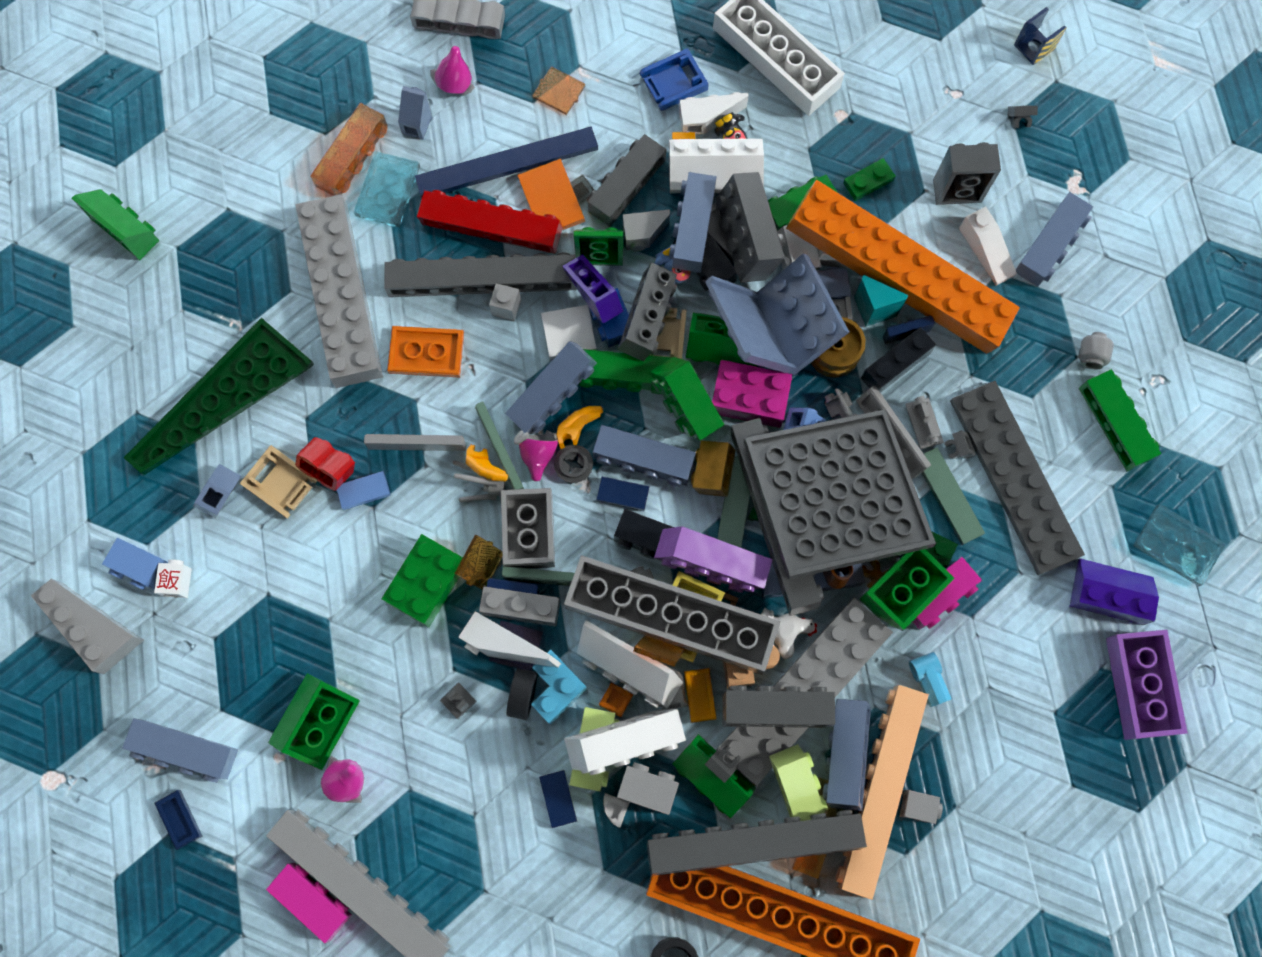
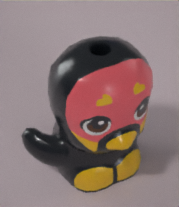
(729, 127)

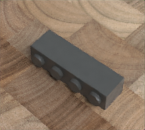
(626, 180)

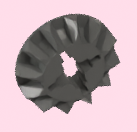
(570, 453)

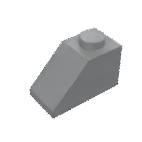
(644, 228)

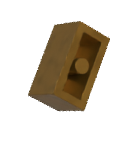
(713, 468)

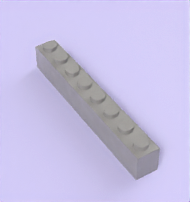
(356, 888)

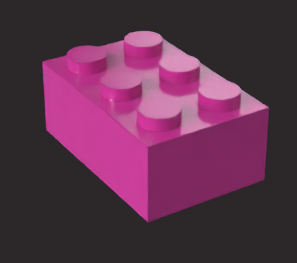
(751, 393)

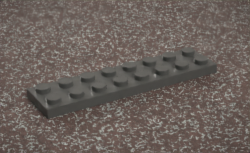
(1017, 478)

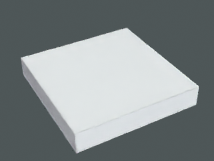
(568, 325)

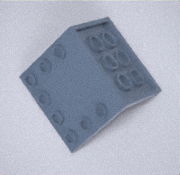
(784, 321)

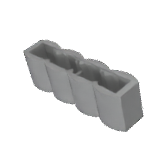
(459, 16)

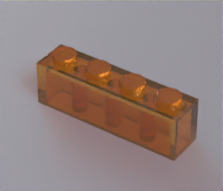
(349, 150)

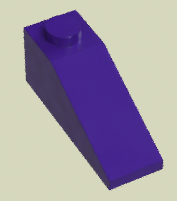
(594, 288)

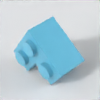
(562, 690)

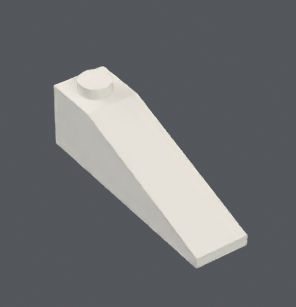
(498, 642)

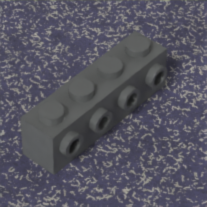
(648, 312)

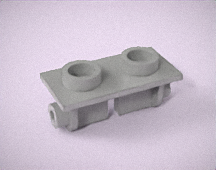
(839, 404)
(924, 422)

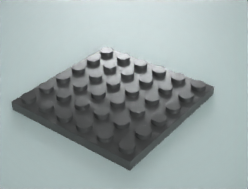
(838, 494)

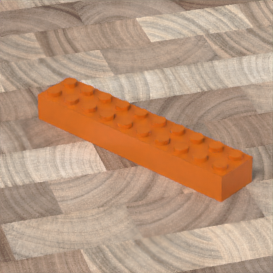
(901, 263)
(779, 914)

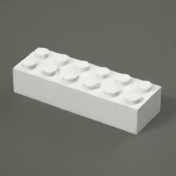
(779, 52)

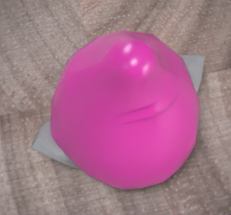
(453, 74)
(536, 451)
(343, 781)

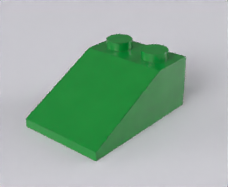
(600, 246)

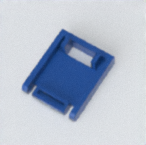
(669, 82)

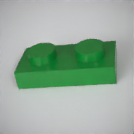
(869, 179)

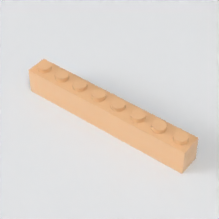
(883, 788)

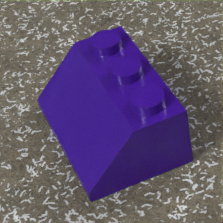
(1114, 592)

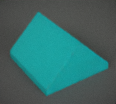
(877, 301)

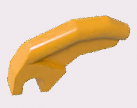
(573, 424)
(481, 465)

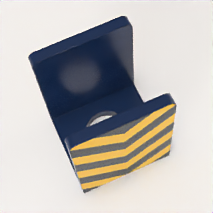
(1031, 33)

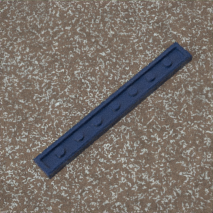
(508, 162)

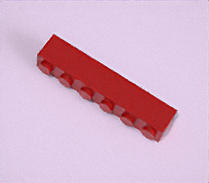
(490, 221)

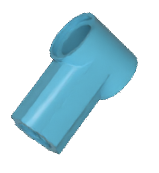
(928, 672)

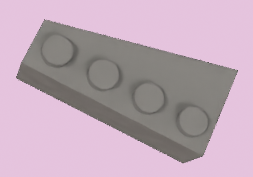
(87, 628)

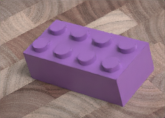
(712, 559)
(1146, 684)

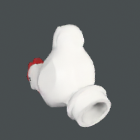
(788, 630)

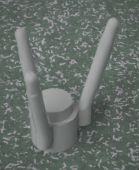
(492, 487)

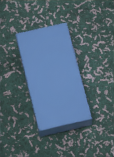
(363, 490)

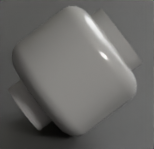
(1096, 350)

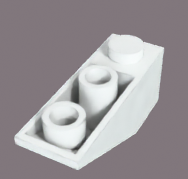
(700, 114)

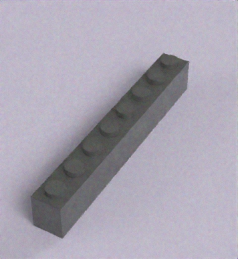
(477, 275)
(798, 593)
(755, 844)

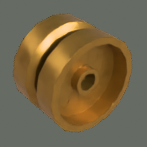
(844, 354)

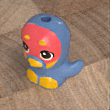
(663, 259)

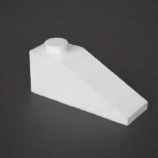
(988, 245)

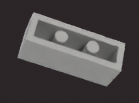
(519, 606)

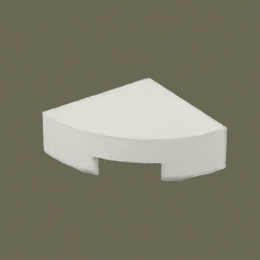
(615, 809)

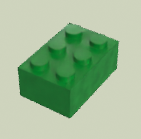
(686, 398)
(423, 581)

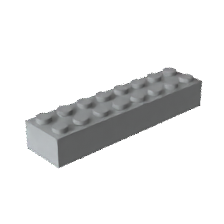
(338, 291)
(672, 615)
(826, 663)

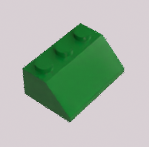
(117, 221)
(710, 341)
(907, 588)
(313, 722)

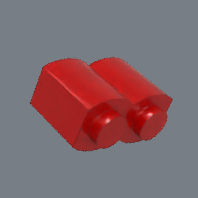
(325, 463)

